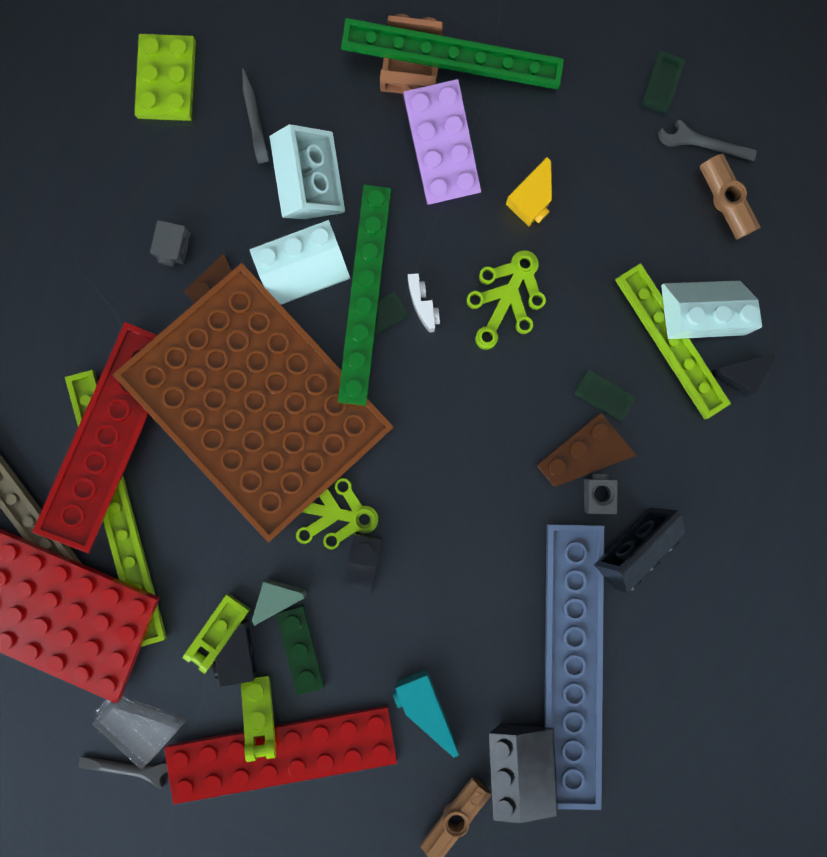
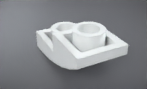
(427, 314)

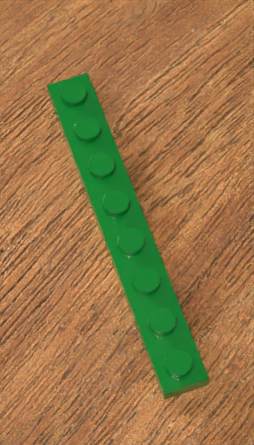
(451, 53)
(364, 296)

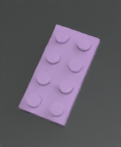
(442, 141)

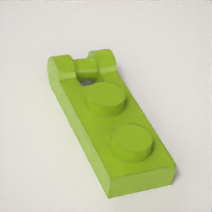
(216, 632)
(258, 718)

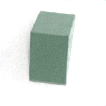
(275, 598)

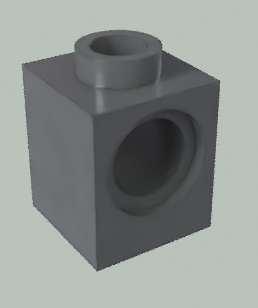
(170, 243)
(606, 506)

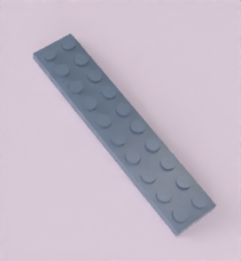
(575, 661)

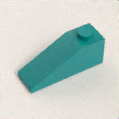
(424, 709)

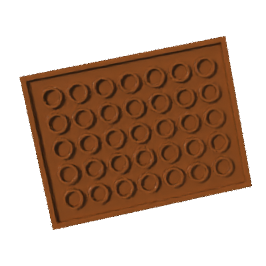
(252, 402)

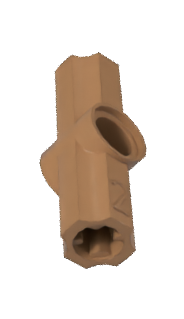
(722, 180)
(467, 806)

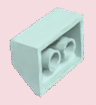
(306, 172)
(300, 263)
(709, 309)

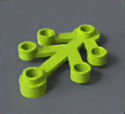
(508, 295)
(332, 512)

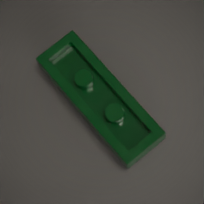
(300, 650)

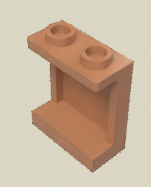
(405, 76)

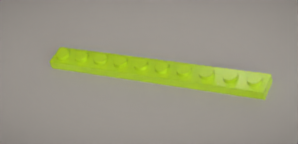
(119, 519)

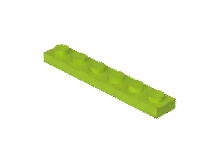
(678, 352)

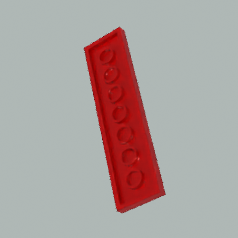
(96, 453)
(303, 752)

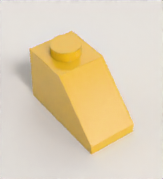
(533, 195)

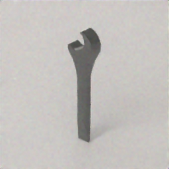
(257, 133)
(687, 136)
(150, 773)

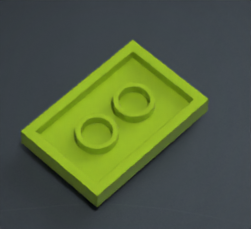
(165, 77)

